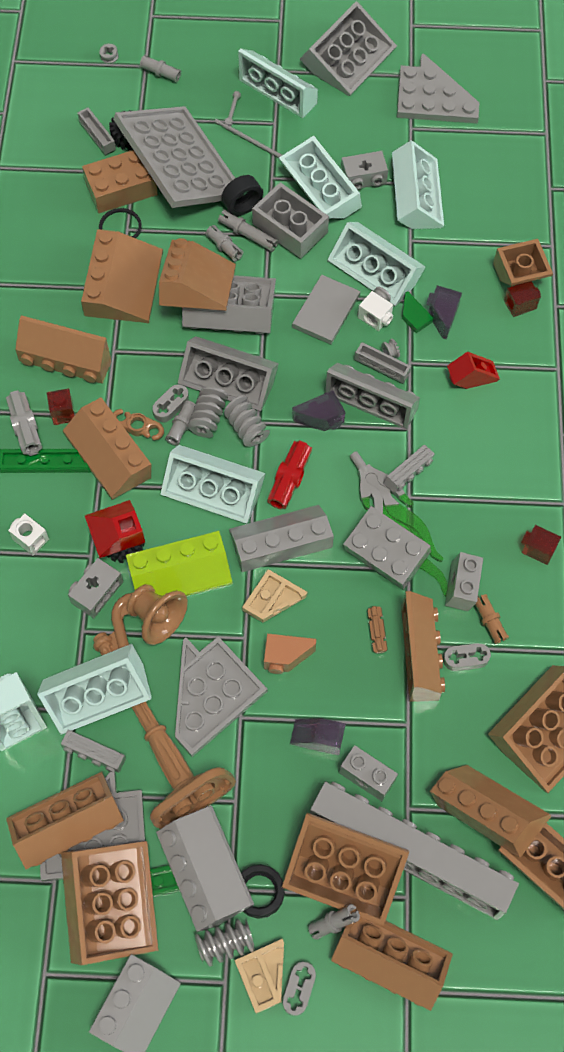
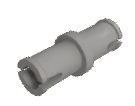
(160, 68)
(224, 243)
(180, 423)
(334, 922)

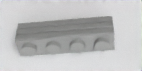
(96, 130)
(382, 362)
(409, 468)
(93, 751)

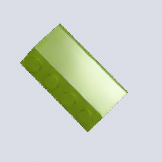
(183, 566)

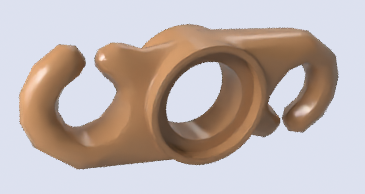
(148, 424)

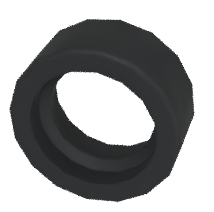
(237, 188)
(270, 873)

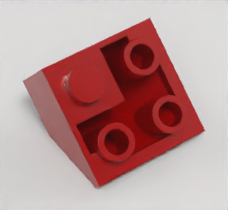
(115, 528)

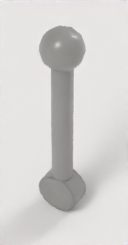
(229, 121)

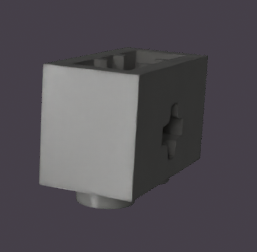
(365, 169)
(464, 581)
(94, 599)
(368, 773)

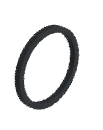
(124, 210)

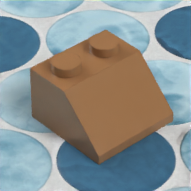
(521, 263)

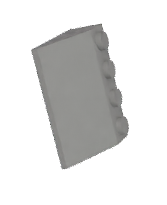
(349, 50)
(247, 309)

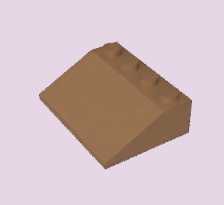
(195, 277)
(121, 278)
(535, 731)
(345, 868)
(109, 902)

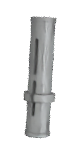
(241, 227)

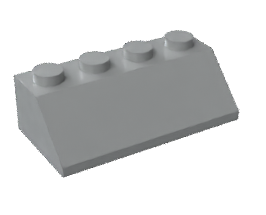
(227, 369)
(372, 395)
(281, 538)
(204, 869)

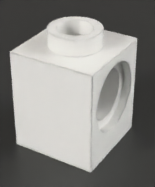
(375, 311)
(32, 542)

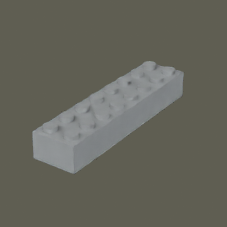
(428, 858)

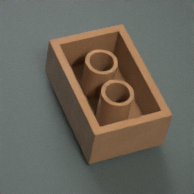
(118, 181)

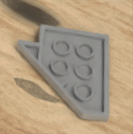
(433, 95)
(212, 693)
(128, 831)

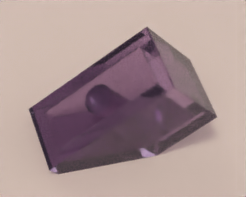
(443, 308)
(320, 413)
(318, 734)

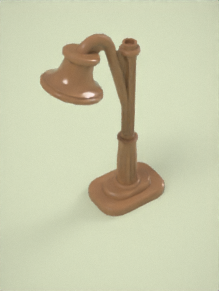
(160, 620)

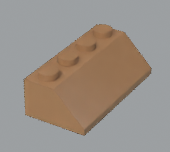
(62, 350)
(107, 449)
(421, 648)
(489, 808)
(63, 820)
(543, 863)
(394, 960)

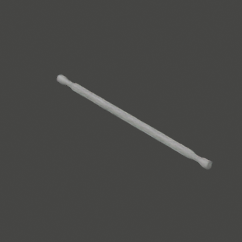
(248, 138)

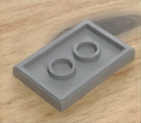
(326, 309)

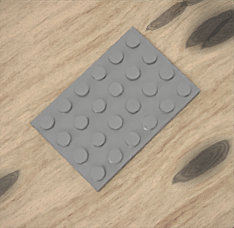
(176, 154)

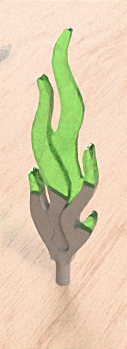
(372, 486)

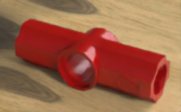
(289, 475)

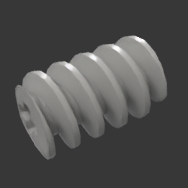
(207, 411)
(245, 421)
(224, 942)

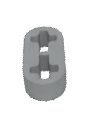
(168, 401)
(467, 662)
(293, 986)

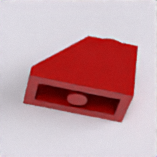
(472, 371)

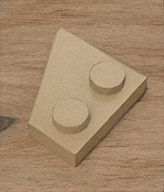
(272, 597)
(263, 975)

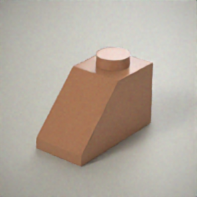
(286, 652)

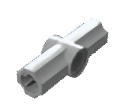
(23, 423)

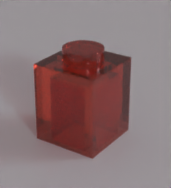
(522, 298)
(61, 406)
(540, 544)

